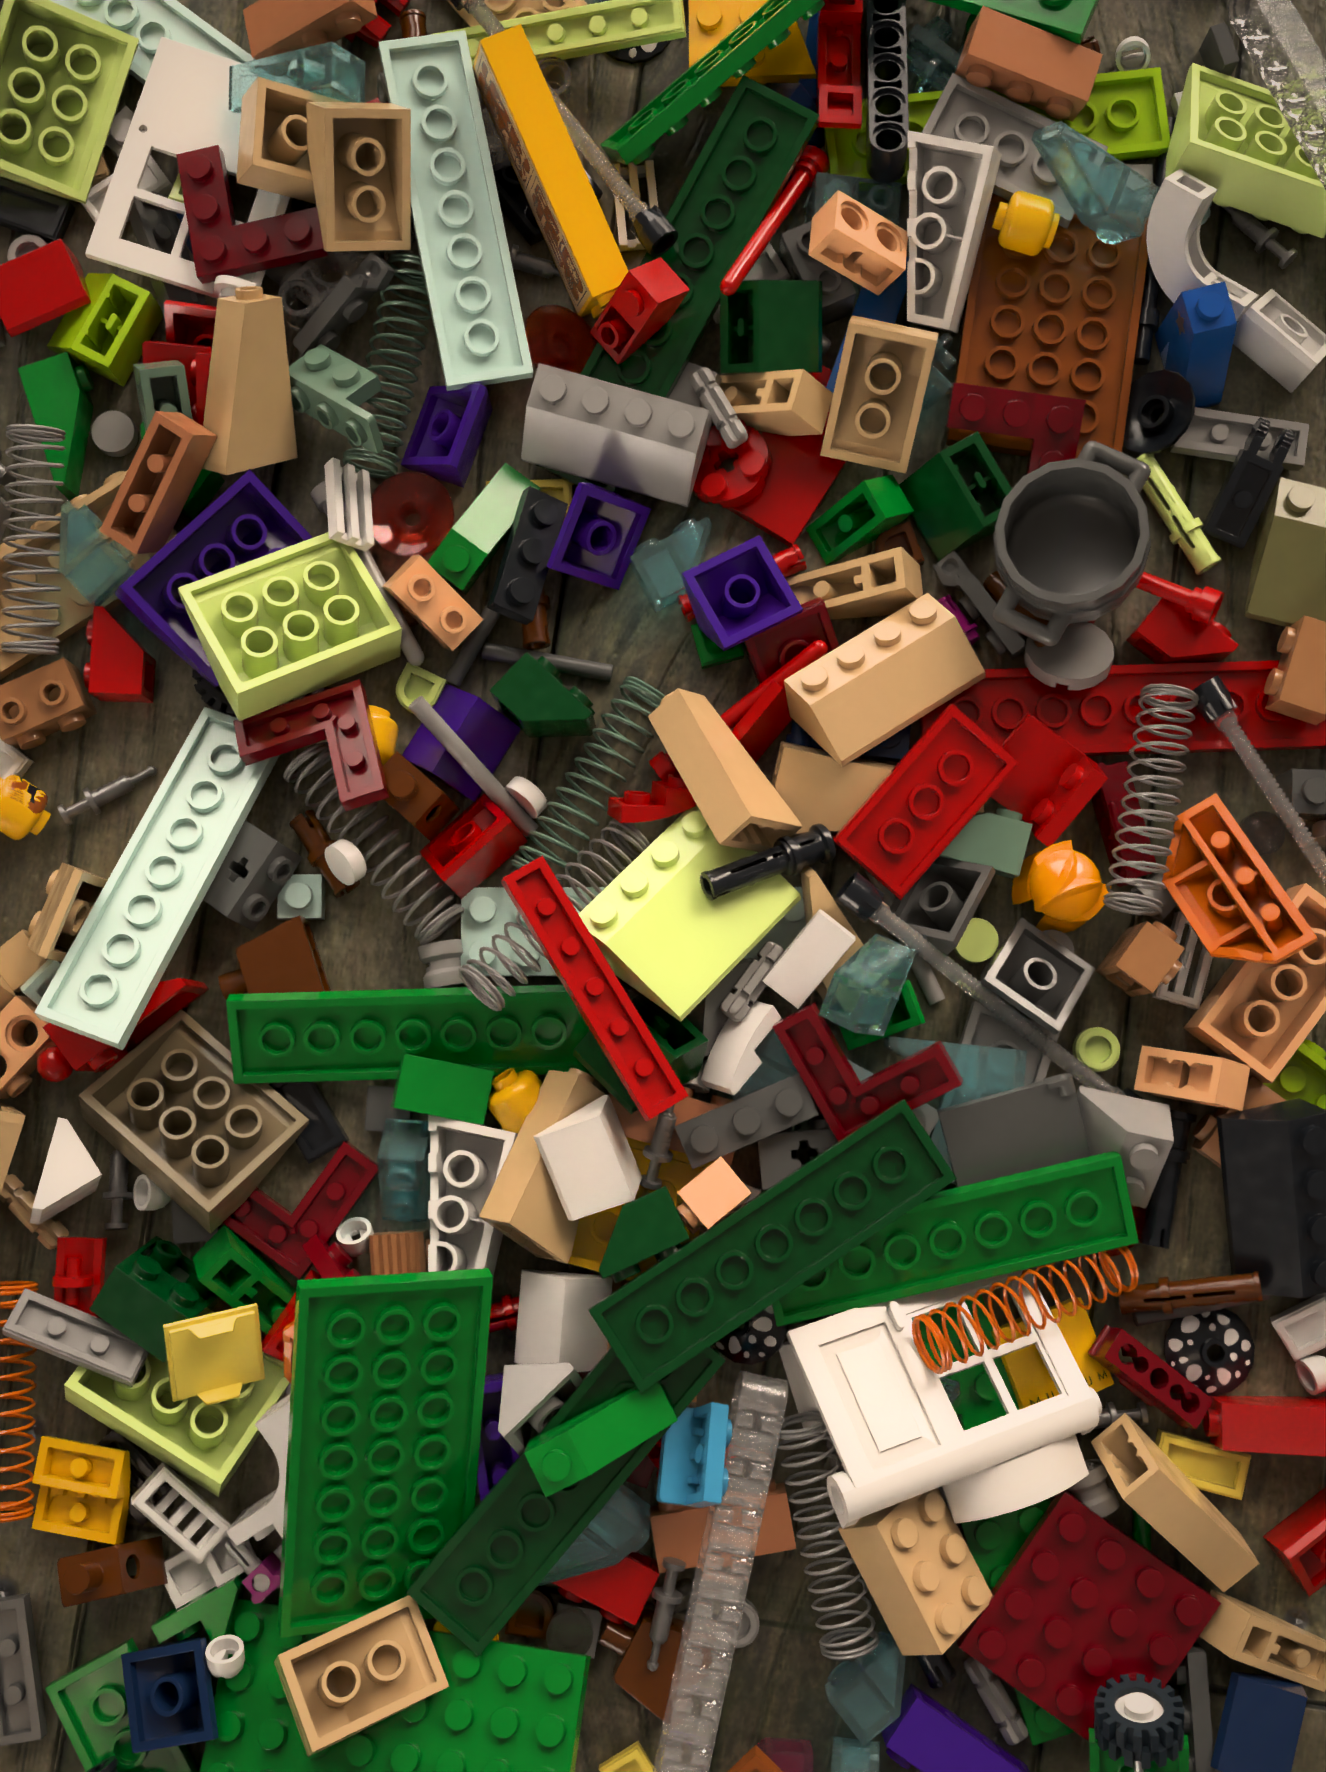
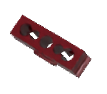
(1108, 808)
(1136, 1377)

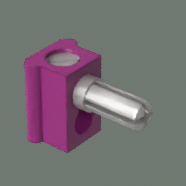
(261, 1575)

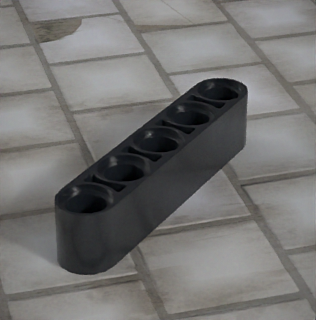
(886, 89)

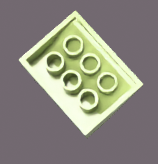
(57, 94)
(1245, 149)
(291, 623)
(664, 929)
(185, 1434)

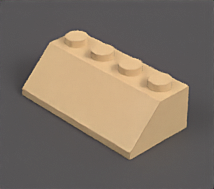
(883, 679)

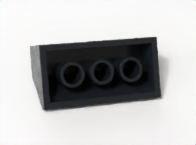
(1276, 1195)

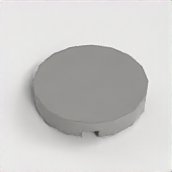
(1077, 660)

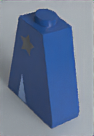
(1199, 340)

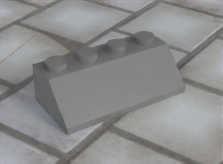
(614, 434)

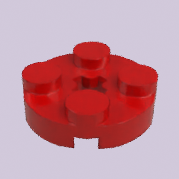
(744, 481)

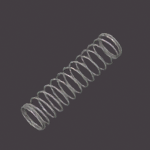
(20, 433)
(1154, 906)
(437, 925)
(473, 978)
(862, 1632)

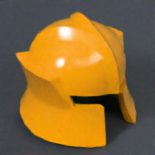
(1062, 887)

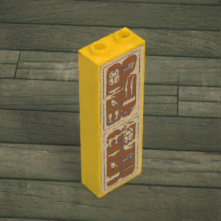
(549, 169)

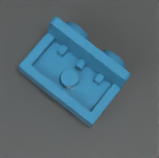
(694, 1457)

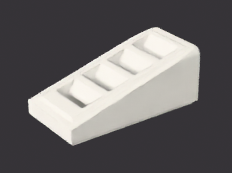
(141, 1502)

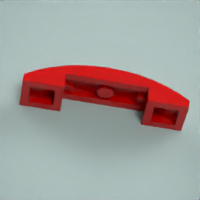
(839, 64)

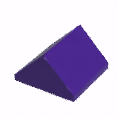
(449, 433)
(598, 535)
(739, 594)
(477, 725)

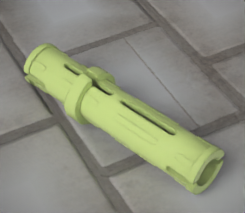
(1183, 527)

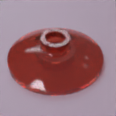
(558, 338)
(406, 495)

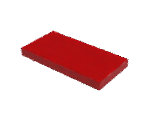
(794, 483)
(925, 801)

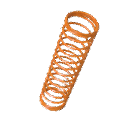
(945, 1344)
(22, 1508)

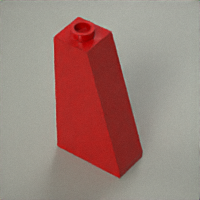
(1268, 1424)

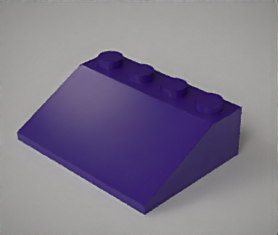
(228, 533)

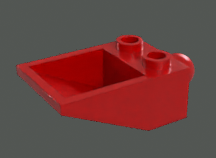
(86, 1054)

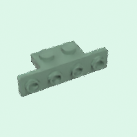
(332, 391)

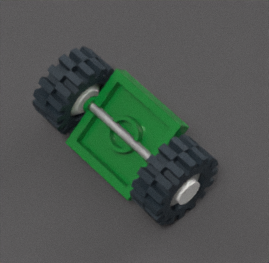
(1138, 1728)

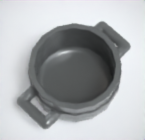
(1071, 541)

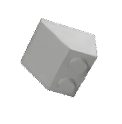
(1134, 1129)

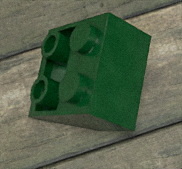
(771, 327)
(956, 496)
(539, 701)
(679, 1041)
(643, 1230)
(152, 1290)

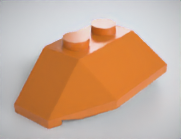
(1230, 889)

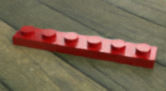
(594, 988)

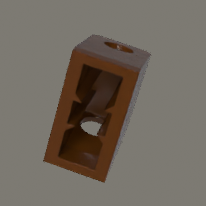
(416, 796)
(278, 962)
(104, 1571)
(634, 1651)

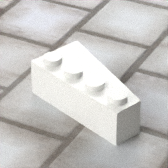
(948, 207)
(462, 1172)

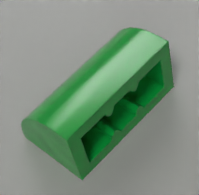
(442, 1089)

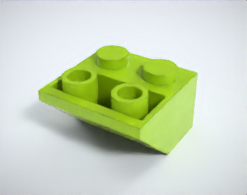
(109, 329)

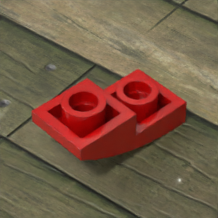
(665, 800)

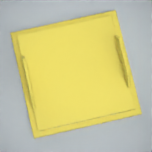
(214, 1354)

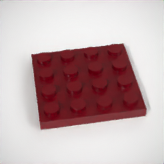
(1084, 1610)

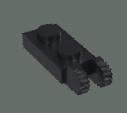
(1247, 487)

